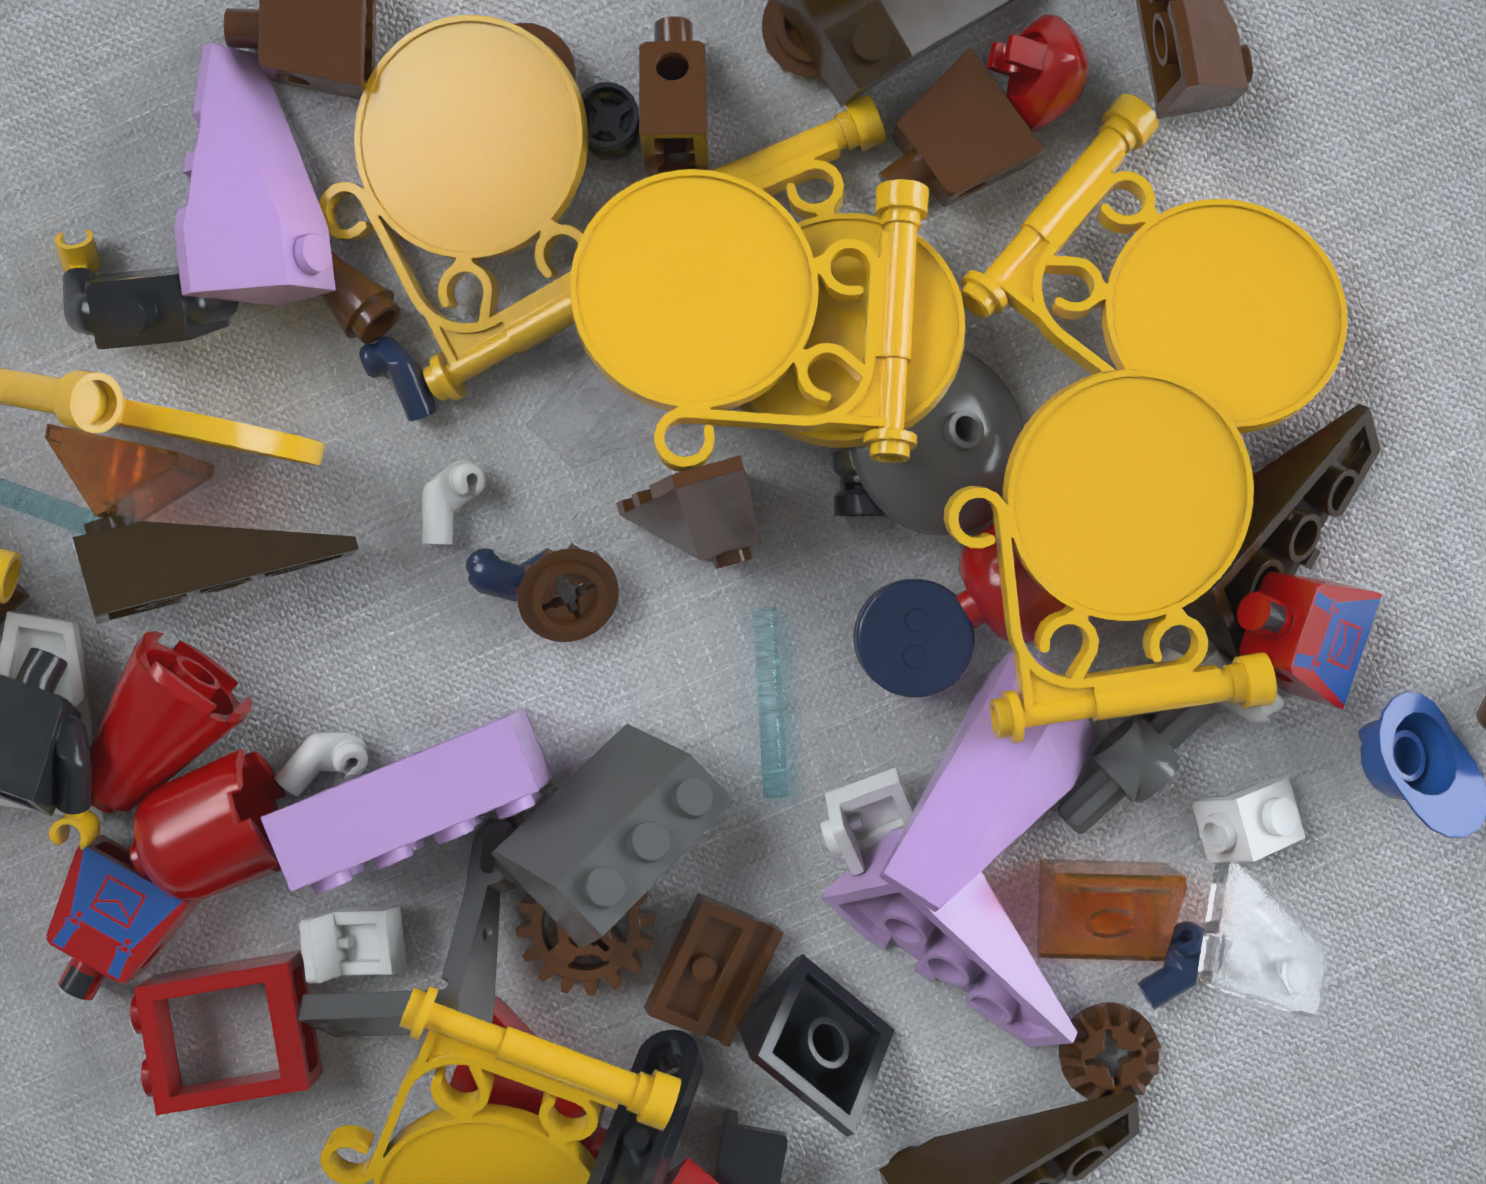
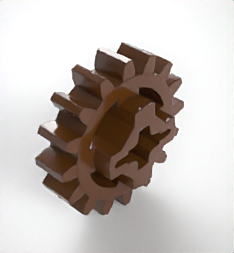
(611, 948)

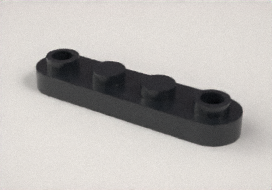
(634, 1150)

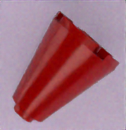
(160, 721)

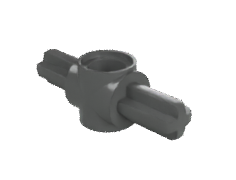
(1132, 763)

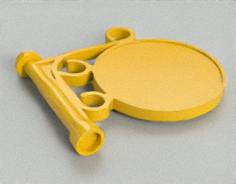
(470, 154)
(708, 293)
(1196, 293)
(937, 305)
(95, 404)
(1124, 510)
(495, 1142)

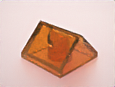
(125, 475)
(1107, 909)

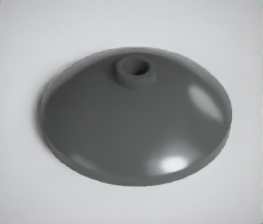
(943, 463)

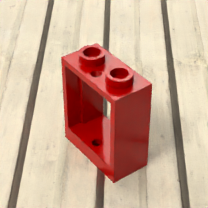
(294, 1040)

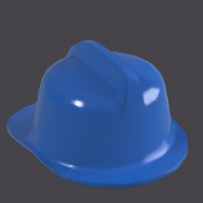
(1422, 761)

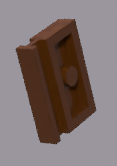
(713, 970)

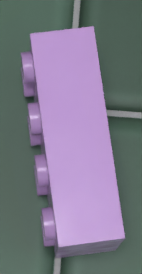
(397, 805)

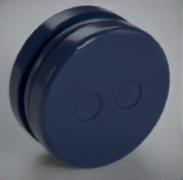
(913, 638)

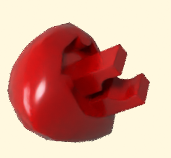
(1044, 70)

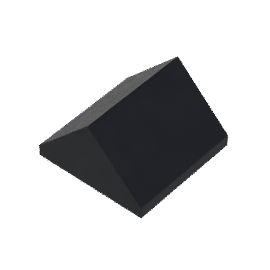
(817, 1042)

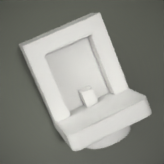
(864, 815)
(1249, 822)
(353, 942)

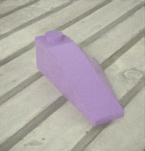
(250, 206)
(984, 795)
(961, 944)

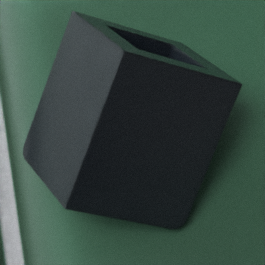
(749, 1153)

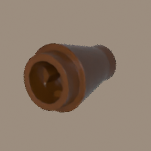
(360, 303)

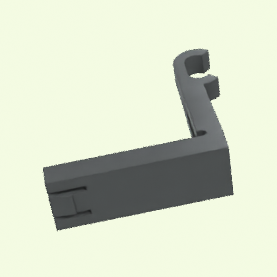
(468, 965)

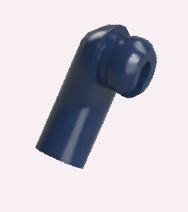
(405, 373)
(495, 576)
(1179, 966)

